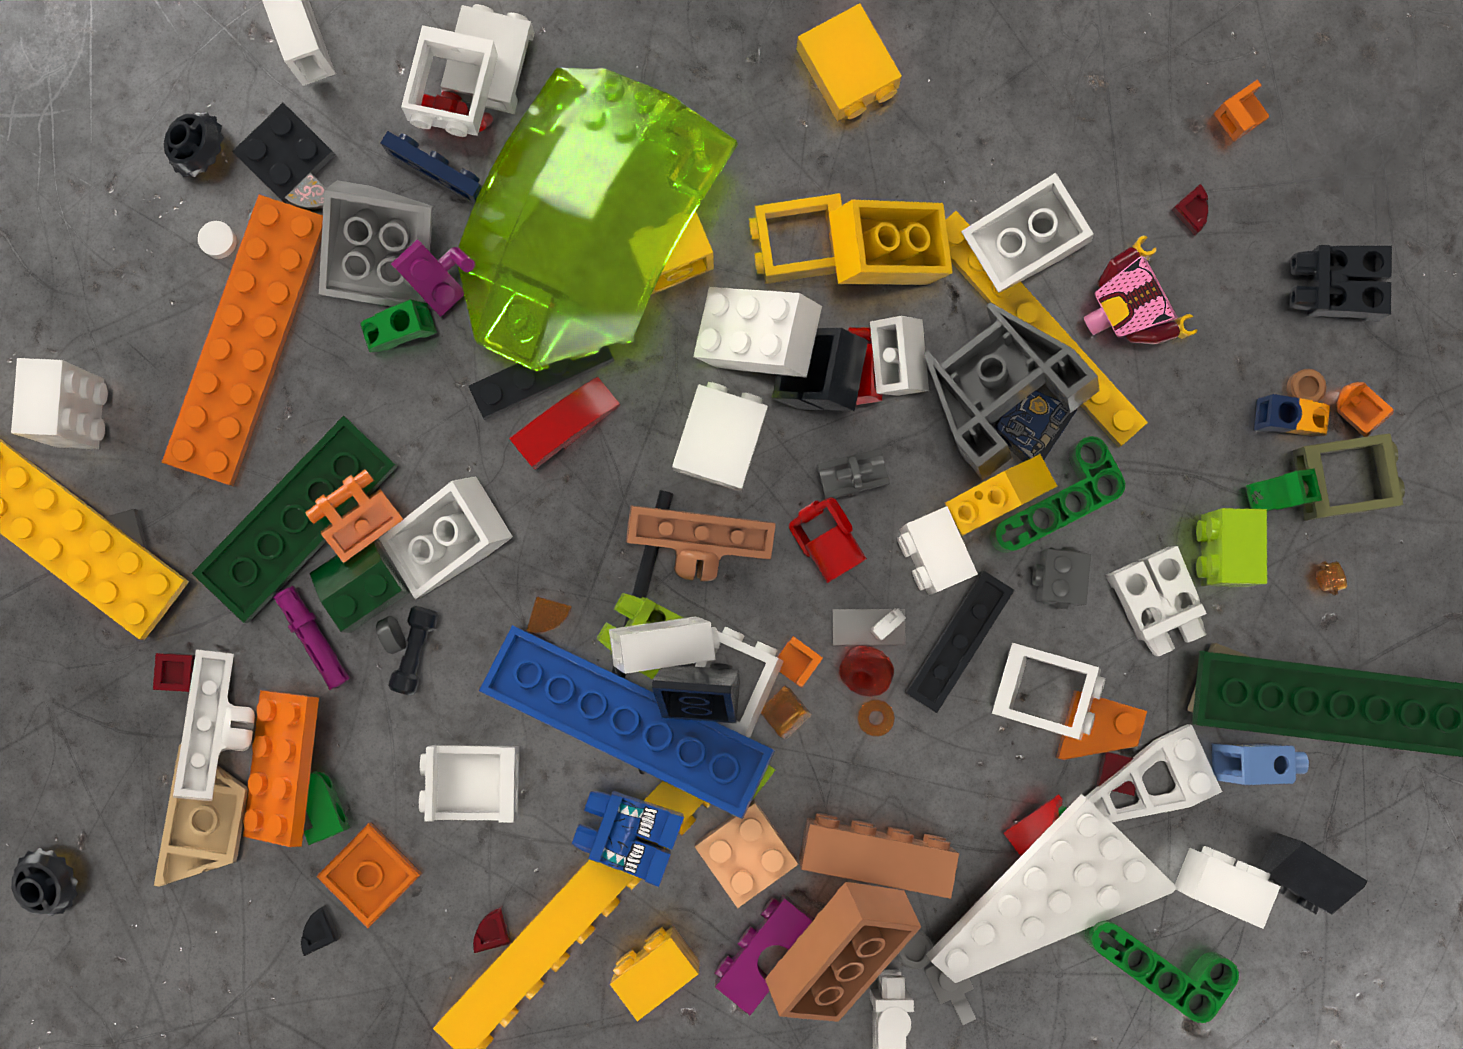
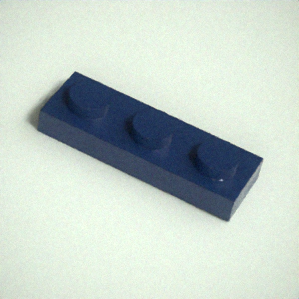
(432, 165)

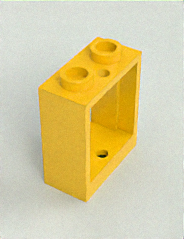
(796, 270)
(1001, 494)

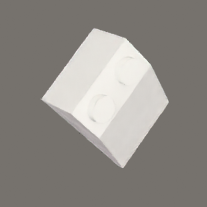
(1028, 233)
(445, 536)

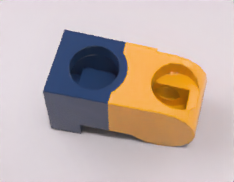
(1291, 415)

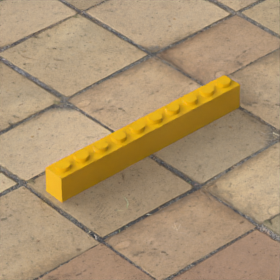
(547, 938)

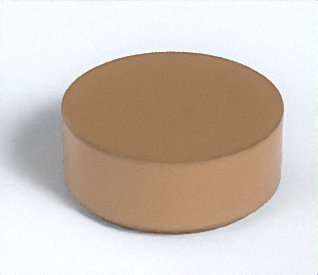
(1307, 385)

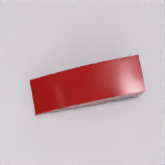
(564, 422)

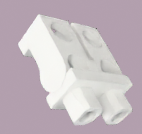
(1159, 598)
(890, 1009)

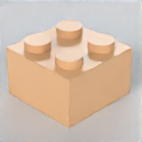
(746, 854)

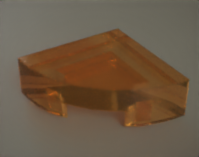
(547, 615)

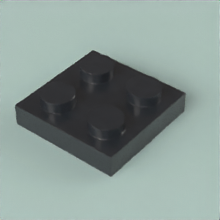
(283, 151)

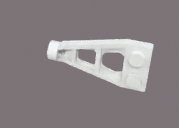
(1186, 764)

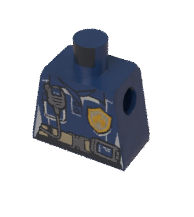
(1033, 425)

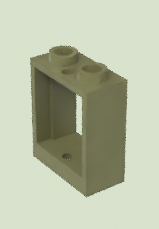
(1385, 455)

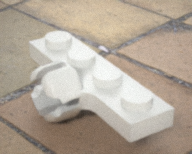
(209, 726)

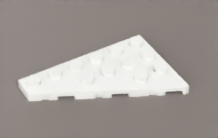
(1061, 885)

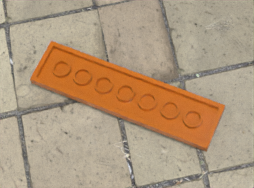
(245, 341)

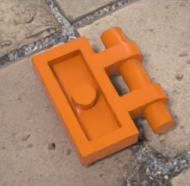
(360, 525)

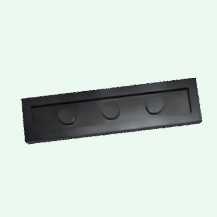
(521, 384)
(959, 641)

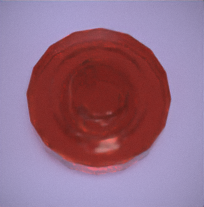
(866, 671)

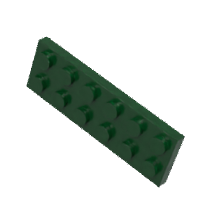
(277, 533)

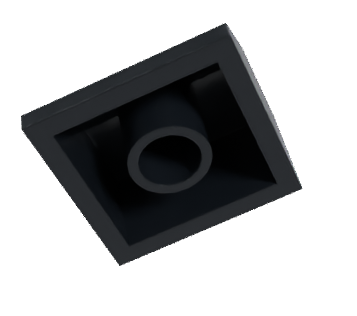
(1310, 875)

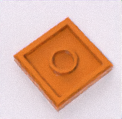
(369, 875)

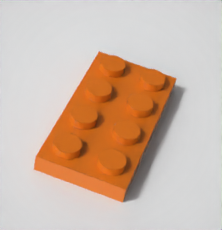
(280, 768)

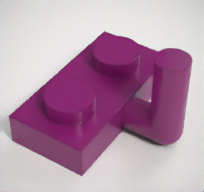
(430, 275)

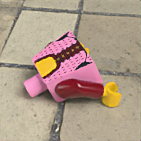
(1135, 301)

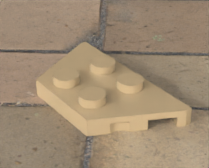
(202, 832)

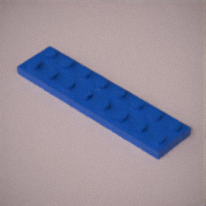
(626, 722)

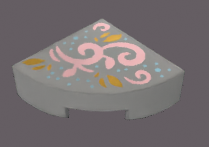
(307, 194)

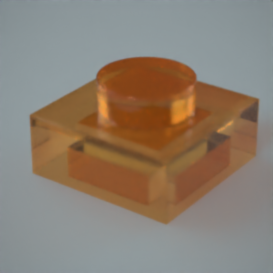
(785, 712)

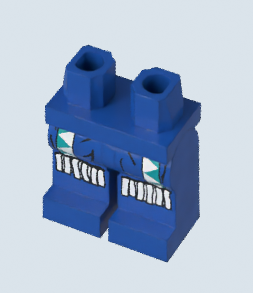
(617, 839)

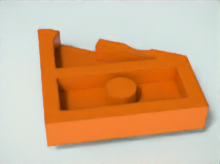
(1113, 729)

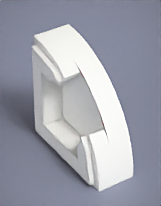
(887, 624)

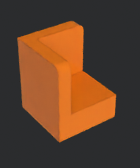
(1242, 112)
(798, 661)

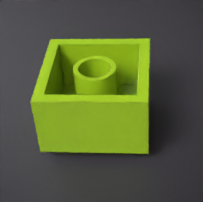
(1232, 547)

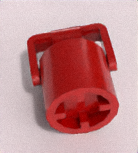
(833, 550)

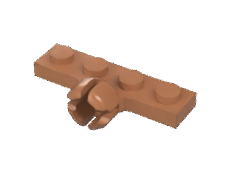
(699, 538)

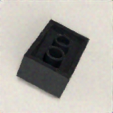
(698, 692)

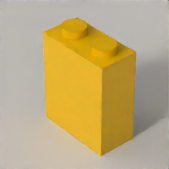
(849, 63)

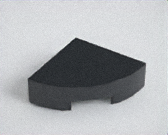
(318, 931)

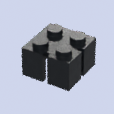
(831, 376)

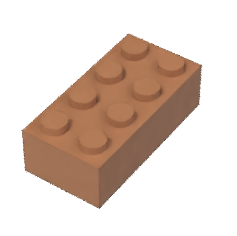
(878, 857)
(842, 952)

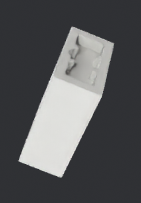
(453, 47)
(663, 644)
(1011, 682)
(764, 685)

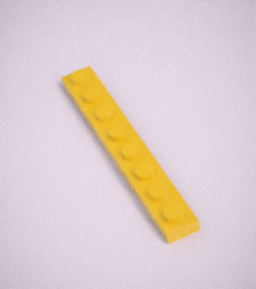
(1108, 406)

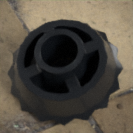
(193, 143)
(44, 883)

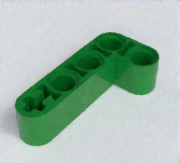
(1055, 505)
(1154, 966)

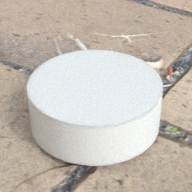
(217, 239)

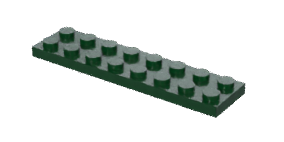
(1329, 704)

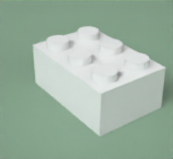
(758, 331)
(58, 404)

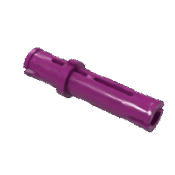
(315, 644)

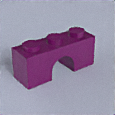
(741, 976)

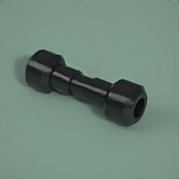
(405, 678)

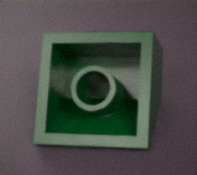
(358, 588)

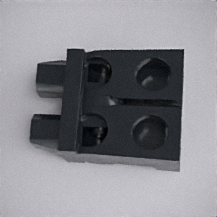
(1344, 281)

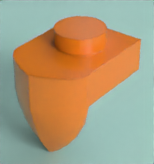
(1362, 408)

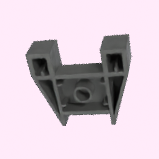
(996, 375)

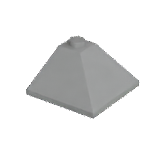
(363, 236)

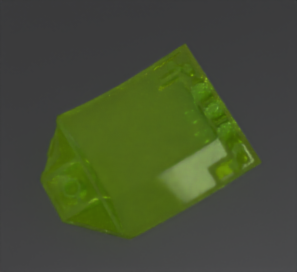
(584, 215)

